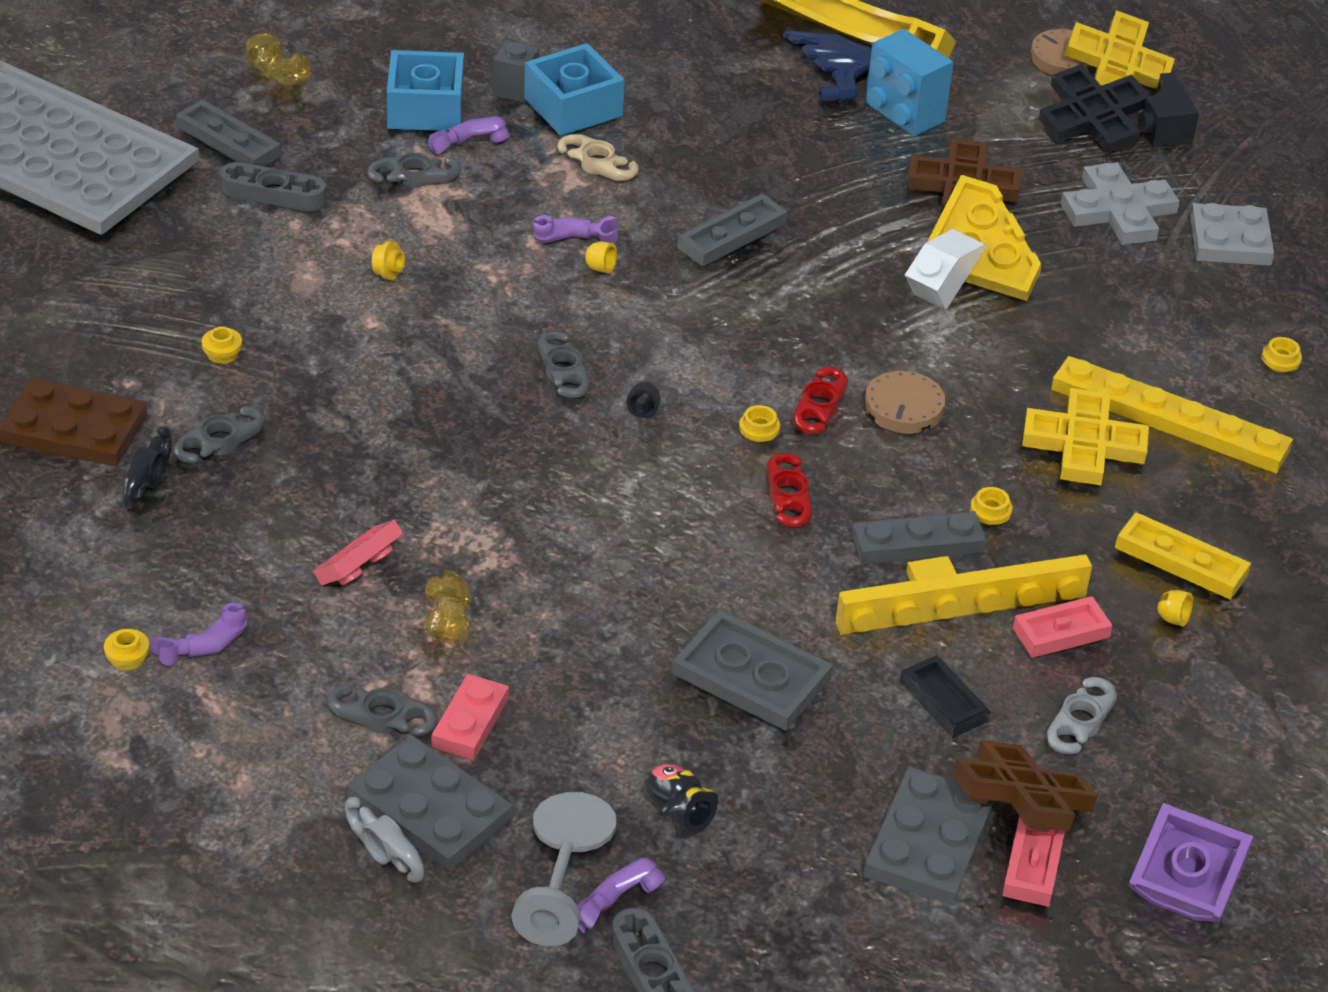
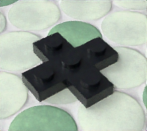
(1094, 108)

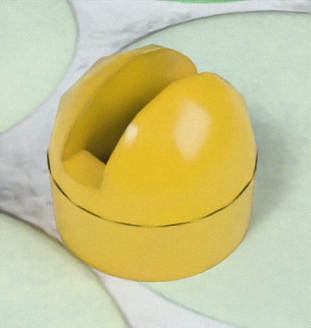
(601, 256)
(1175, 607)

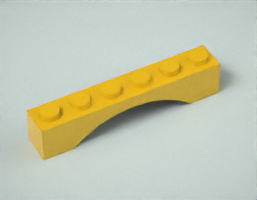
(865, 21)

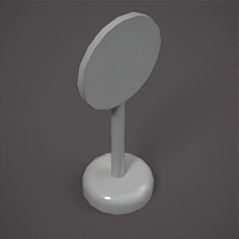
(571, 825)

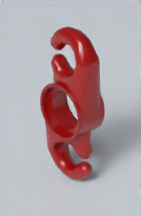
(822, 411)
(784, 501)

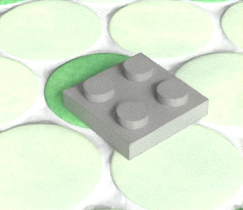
(1231, 234)

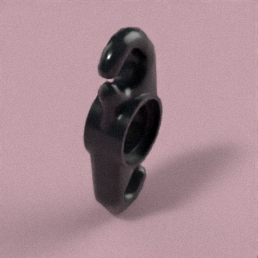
(147, 467)

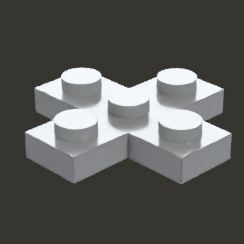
(1120, 203)

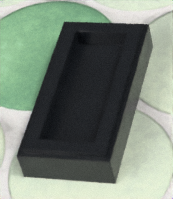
(945, 696)

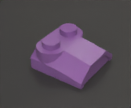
(1190, 864)

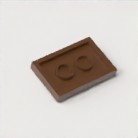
(73, 422)

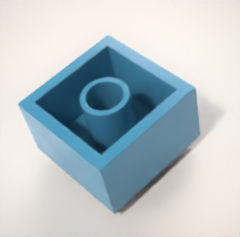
(909, 82)
(574, 89)
(425, 90)

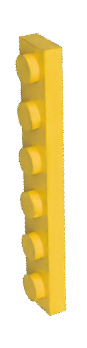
(1177, 415)
(962, 594)

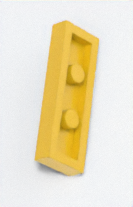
(1183, 555)

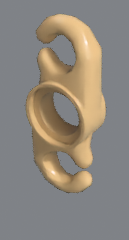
(606, 166)

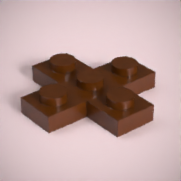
(965, 159)
(1038, 794)

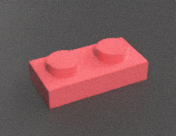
(369, 546)
(1062, 626)
(470, 717)
(1033, 865)

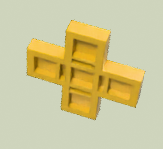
(1118, 51)
(1085, 436)

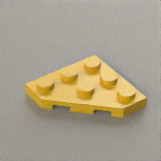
(1007, 261)

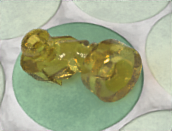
(266, 54)
(448, 618)

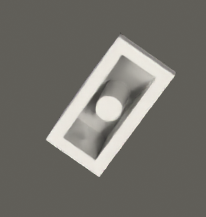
(943, 267)

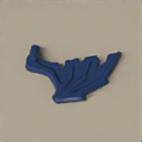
(837, 55)

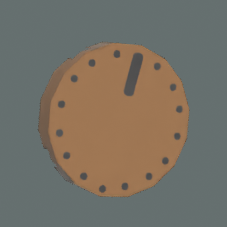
(1049, 51)
(904, 401)

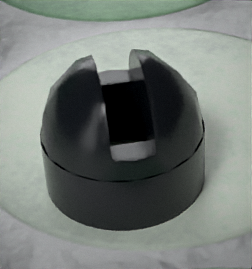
(650, 404)

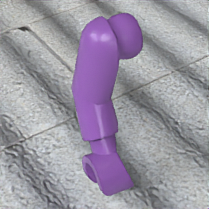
(493, 125)
(550, 230)
(212, 641)
(605, 895)

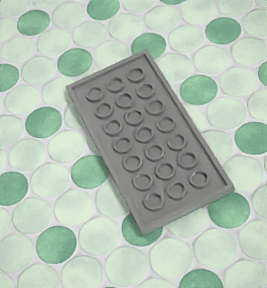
(79, 153)

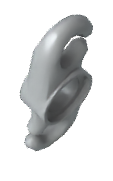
(1068, 725)
(384, 839)

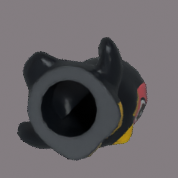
(682, 795)

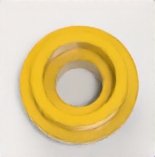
(388, 260)
(222, 344)
(1282, 354)
(759, 424)
(992, 506)
(126, 648)

